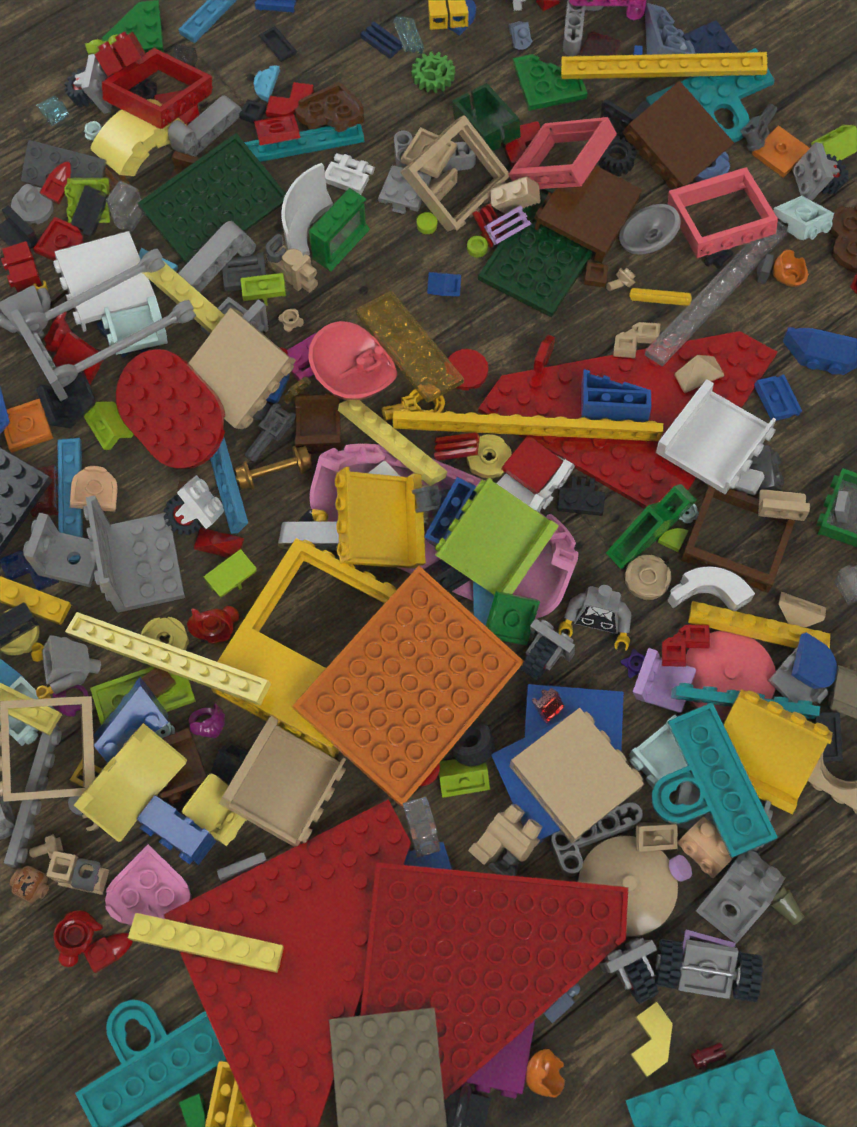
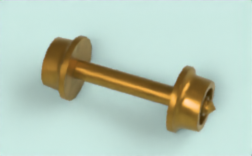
(302, 460)

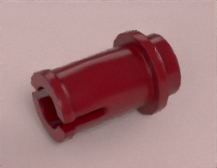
(708, 1055)

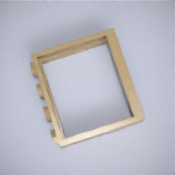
(484, 154)
(87, 747)

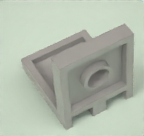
(255, 315)
(50, 553)
(749, 888)

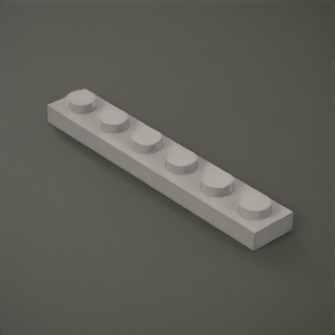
(37, 781)

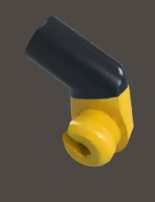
(314, 515)

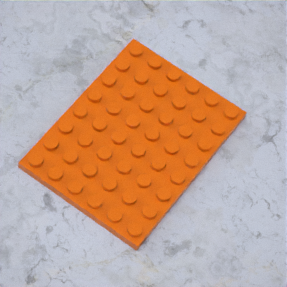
(408, 685)

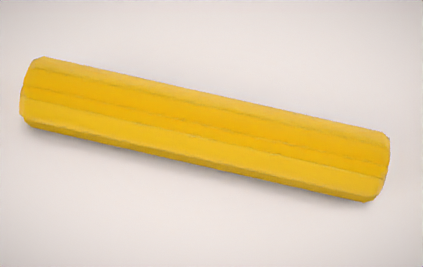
(660, 296)

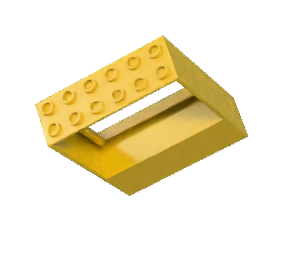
(282, 667)

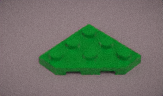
(146, 24)
(543, 83)

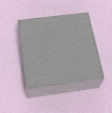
(842, 506)

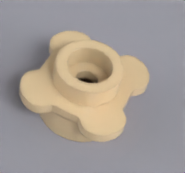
(290, 314)

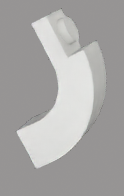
(716, 581)

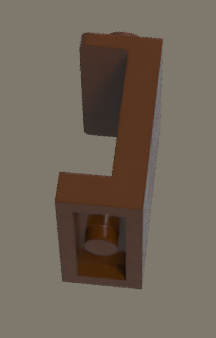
(318, 422)
(190, 775)

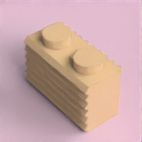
(515, 193)

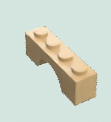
(840, 790)

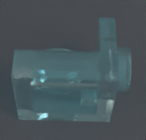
(53, 110)

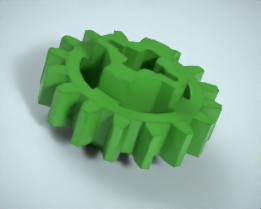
(433, 72)

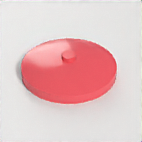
(731, 664)

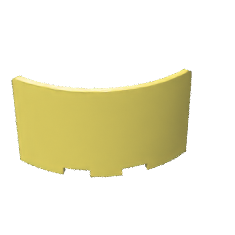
(127, 140)
(130, 782)

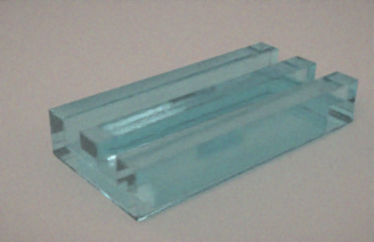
(407, 34)

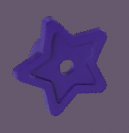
(629, 662)

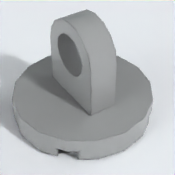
(31, 205)

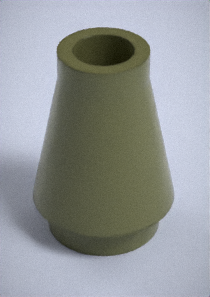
(787, 906)

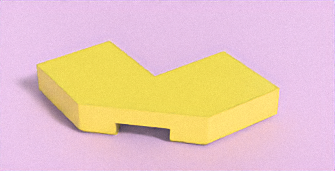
(656, 1051)

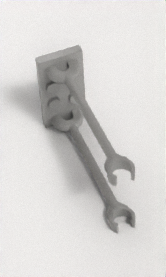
(65, 374)

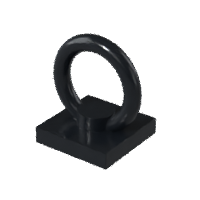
(466, 1109)

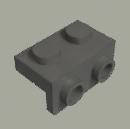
(768, 464)

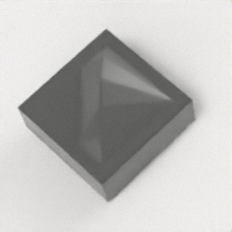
(764, 268)

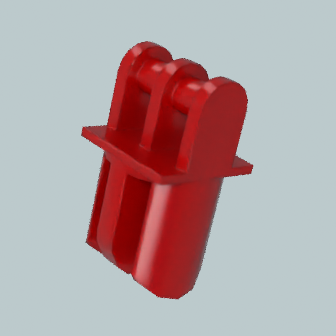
(484, 217)

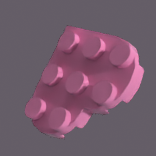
(146, 887)

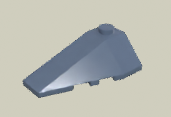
(662, 35)

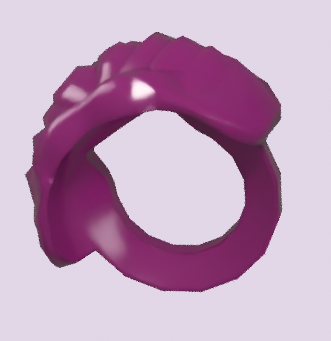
(69, 710)
(210, 727)

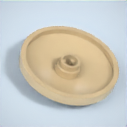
(646, 873)

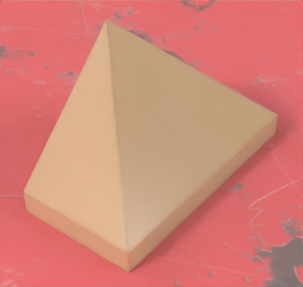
(444, 183)
(697, 371)
(800, 611)
(656, 836)

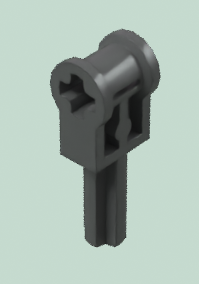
(757, 130)
(272, 427)
(429, 498)

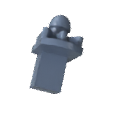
(520, 35)
(562, 1004)

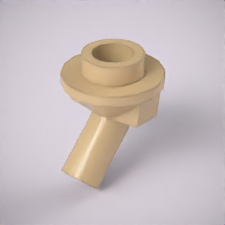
(625, 277)
(52, 844)

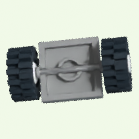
(708, 969)

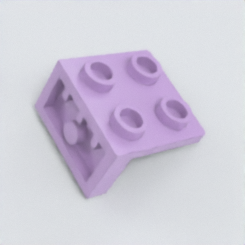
(657, 682)

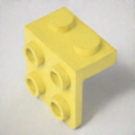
(209, 814)

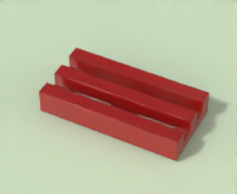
(457, 443)

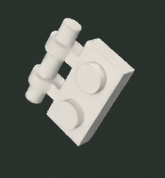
(344, 177)

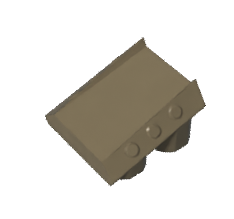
(844, 693)

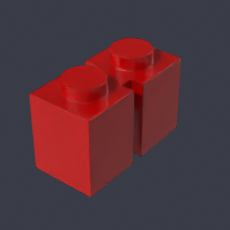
(119, 53)
(21, 266)

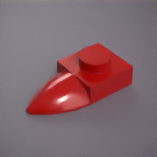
(55, 183)
(107, 950)

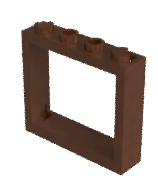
(705, 559)

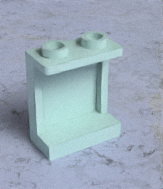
(129, 321)
(658, 755)

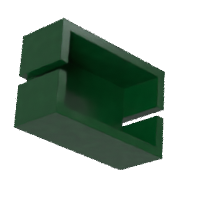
(489, 116)

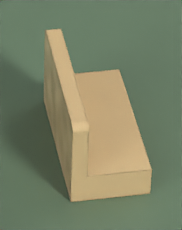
(783, 505)

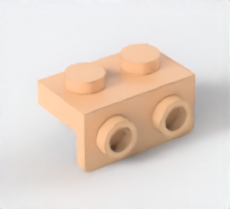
(705, 847)

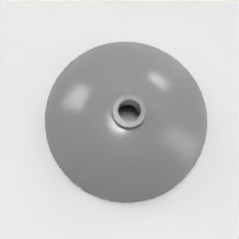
(650, 229)

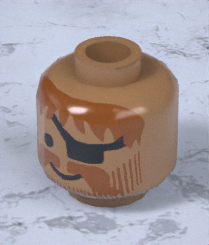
(29, 884)

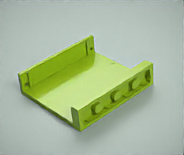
(495, 538)

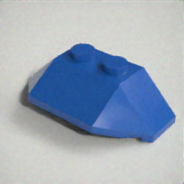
(822, 349)

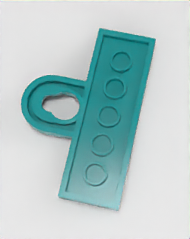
(724, 92)
(720, 780)
(149, 1074)

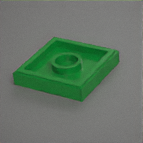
(512, 617)

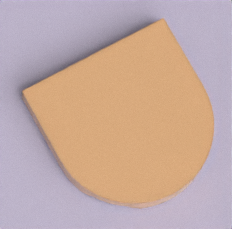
(91, 482)

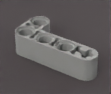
(574, 27)
(204, 128)
(462, 158)
(216, 255)
(321, 534)
(598, 833)

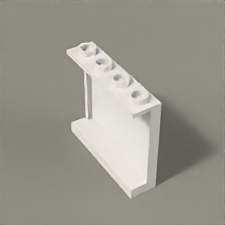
(96, 262)
(714, 439)

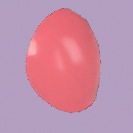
(350, 361)

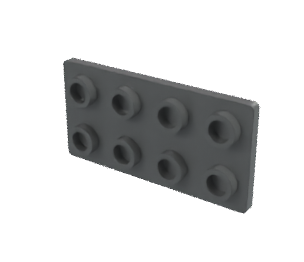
(43, 158)

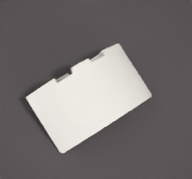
(303, 206)
(544, 498)

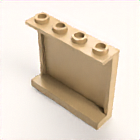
(241, 367)
(576, 774)
(282, 784)

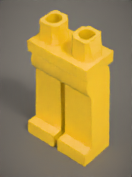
(456, 8)

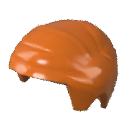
(789, 269)
(544, 1074)

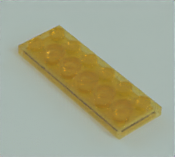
(409, 346)

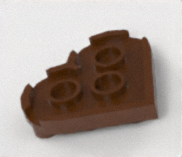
(332, 107)
(845, 231)

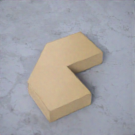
(641, 332)

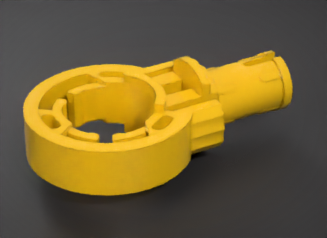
(410, 403)

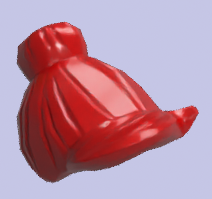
(57, 333)
(213, 624)
(74, 936)

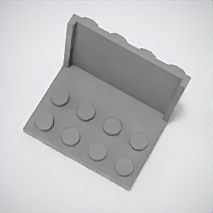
(134, 559)

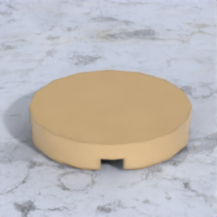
(647, 577)

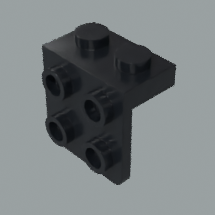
(619, 117)
(70, 410)

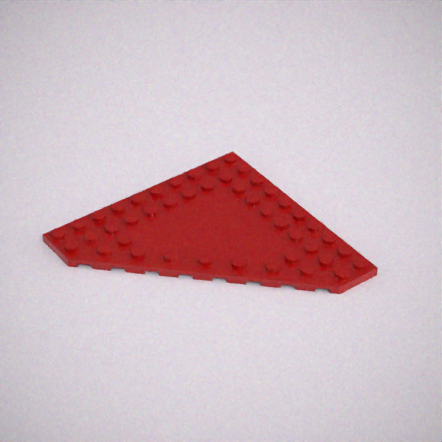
(629, 465)
(320, 911)
(482, 952)

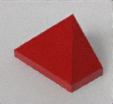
(218, 543)

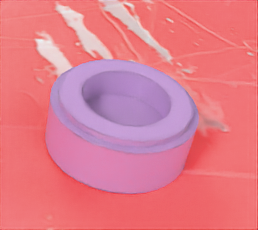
(680, 868)

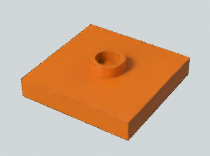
(781, 151)
(27, 426)

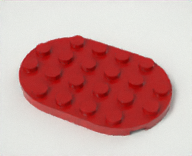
(170, 409)

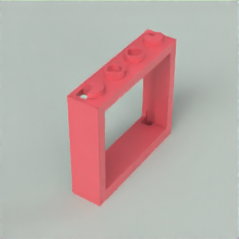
(596, 130)
(715, 187)

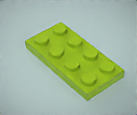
(109, 694)

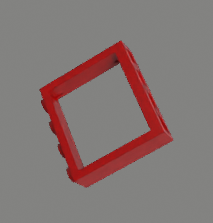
(116, 88)

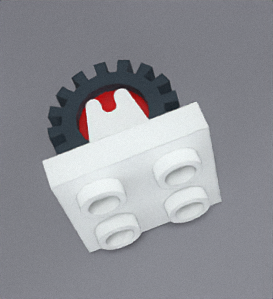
(192, 507)

